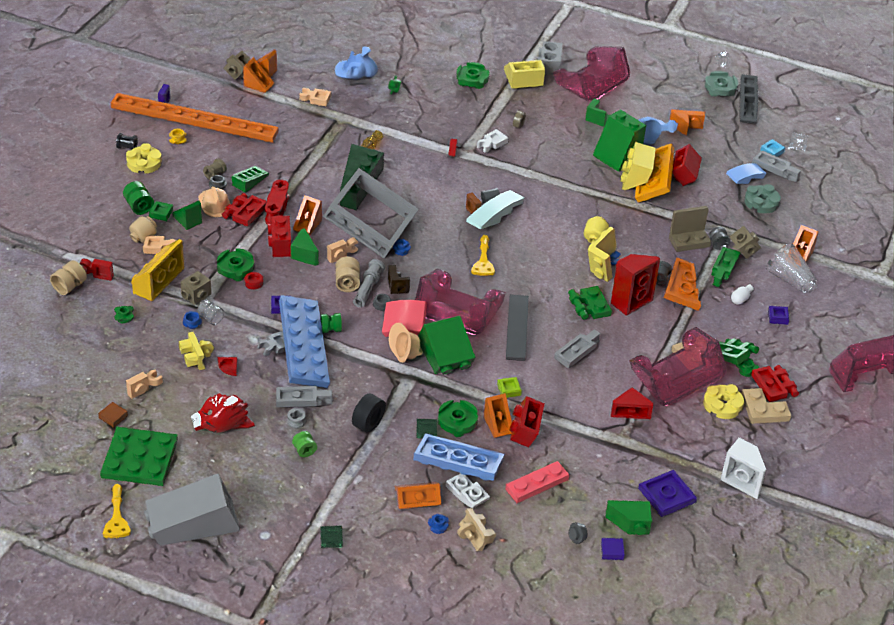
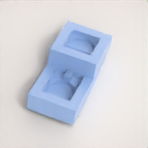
(743, 173)

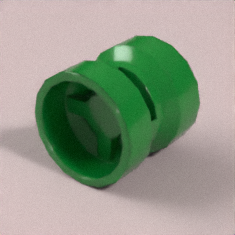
(331, 322)

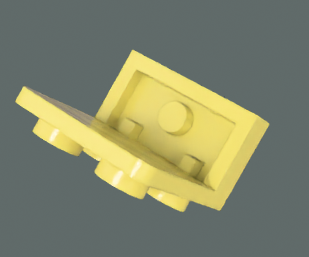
(600, 253)

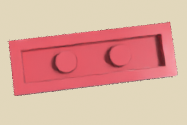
(537, 482)

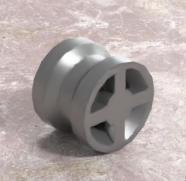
(719, 238)

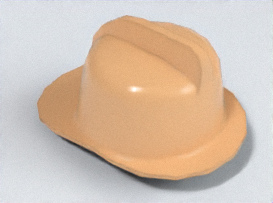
(214, 201)
(404, 343)

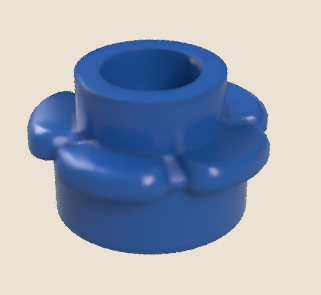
(401, 247)
(192, 320)
(438, 523)

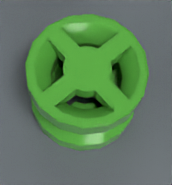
(304, 444)

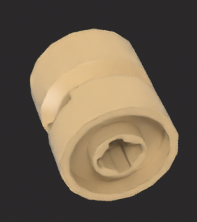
(347, 274)
(68, 278)

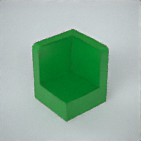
(595, 114)

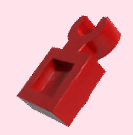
(100, 268)

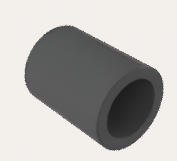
(489, 194)

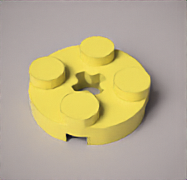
(137, 156)
(727, 393)

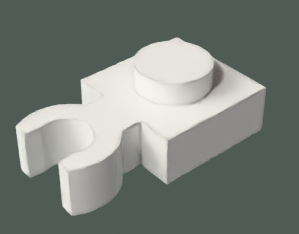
(493, 139)

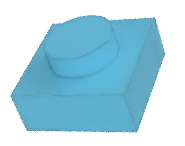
(773, 147)

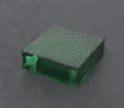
(426, 426)
(331, 536)

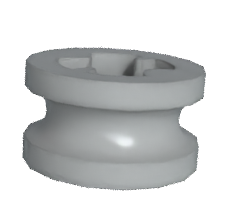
(296, 423)

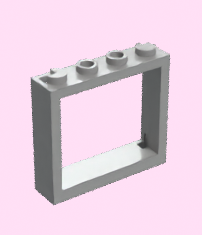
(359, 229)

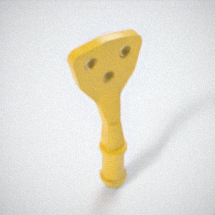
(483, 266)
(116, 526)

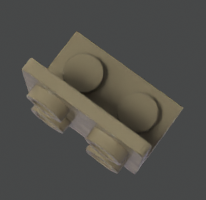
(688, 229)

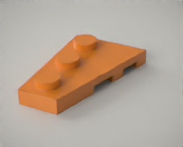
(682, 285)

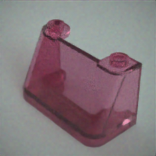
(604, 72)
(448, 303)
(862, 358)
(683, 371)

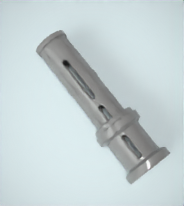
(371, 277)

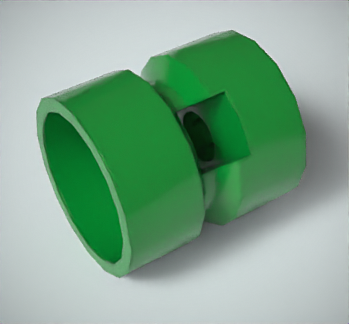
(138, 197)

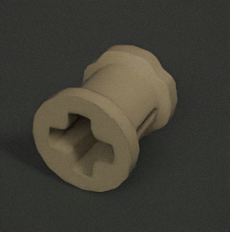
(217, 167)

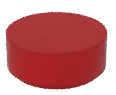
(253, 280)

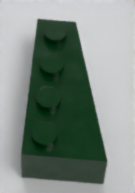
(369, 161)

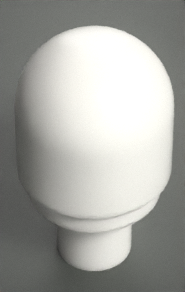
(741, 294)

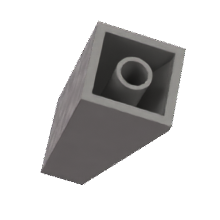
(192, 512)

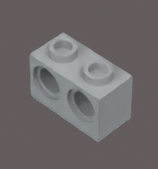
(550, 56)

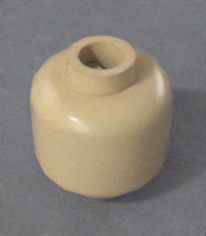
(142, 228)

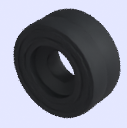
(368, 412)

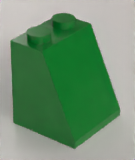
(617, 138)
(446, 345)

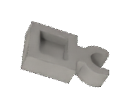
(273, 343)

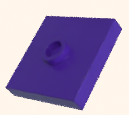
(667, 493)

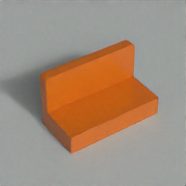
(418, 495)

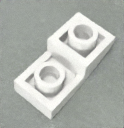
(466, 491)

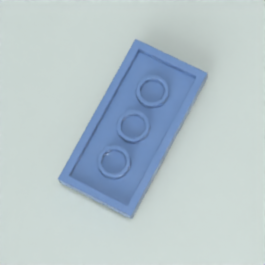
(459, 457)

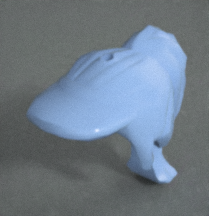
(357, 66)
(655, 127)

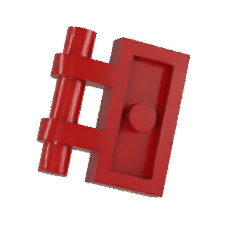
(248, 210)
(771, 382)

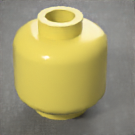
(594, 228)

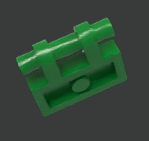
(594, 301)
(737, 351)

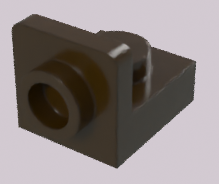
(397, 283)

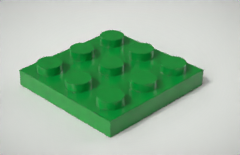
(139, 456)

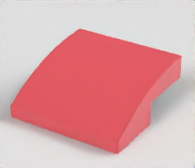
(407, 312)

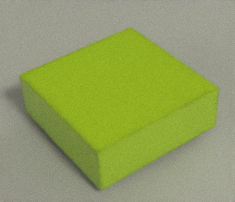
(509, 386)

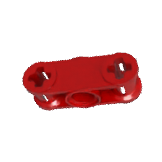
(277, 200)

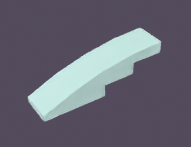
(494, 209)

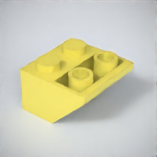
(525, 74)
(638, 167)

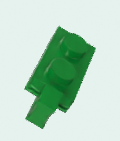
(724, 265)

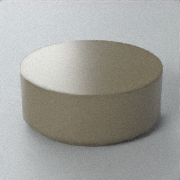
(519, 119)

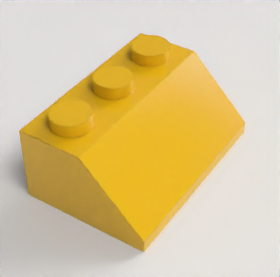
(159, 271)

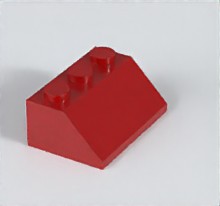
(634, 282)

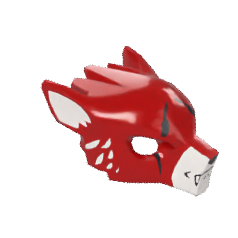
(227, 414)

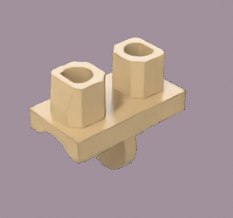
(473, 528)

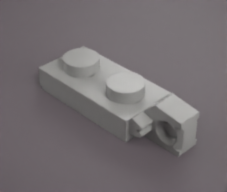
(776, 165)
(577, 348)
(302, 396)

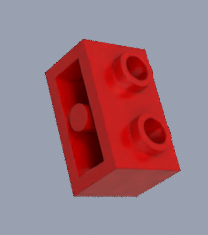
(686, 165)
(281, 236)
(527, 421)

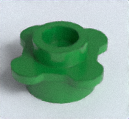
(394, 85)
(124, 314)
(746, 367)

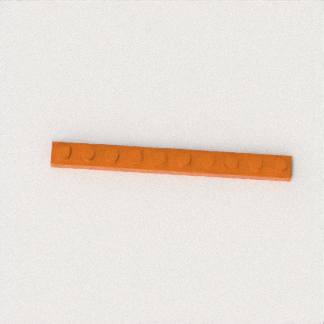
(194, 117)

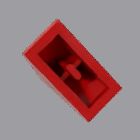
(632, 405)

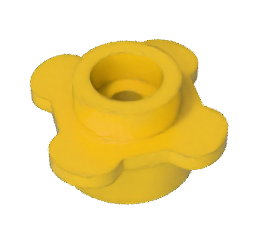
(177, 136)

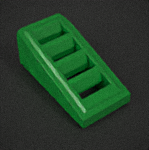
(246, 180)

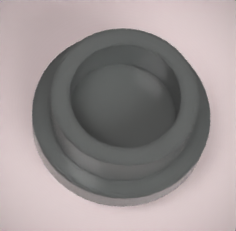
(218, 182)
(380, 301)
(577, 532)

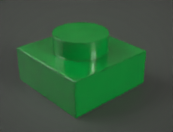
(161, 211)

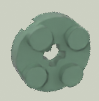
(714, 86)
(756, 194)

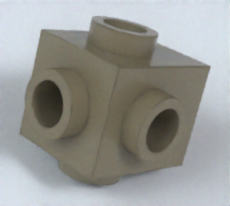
(236, 64)
(745, 242)
(195, 287)

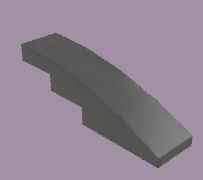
(748, 99)
(517, 327)

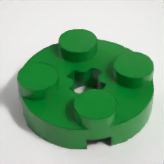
(465, 76)
(228, 265)
(457, 426)

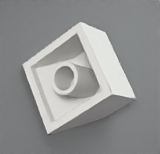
(744, 468)

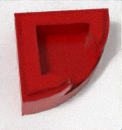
(453, 147)
(228, 365)

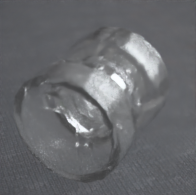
(210, 312)

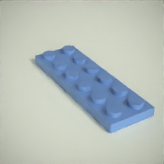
(304, 342)

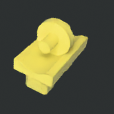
(197, 349)

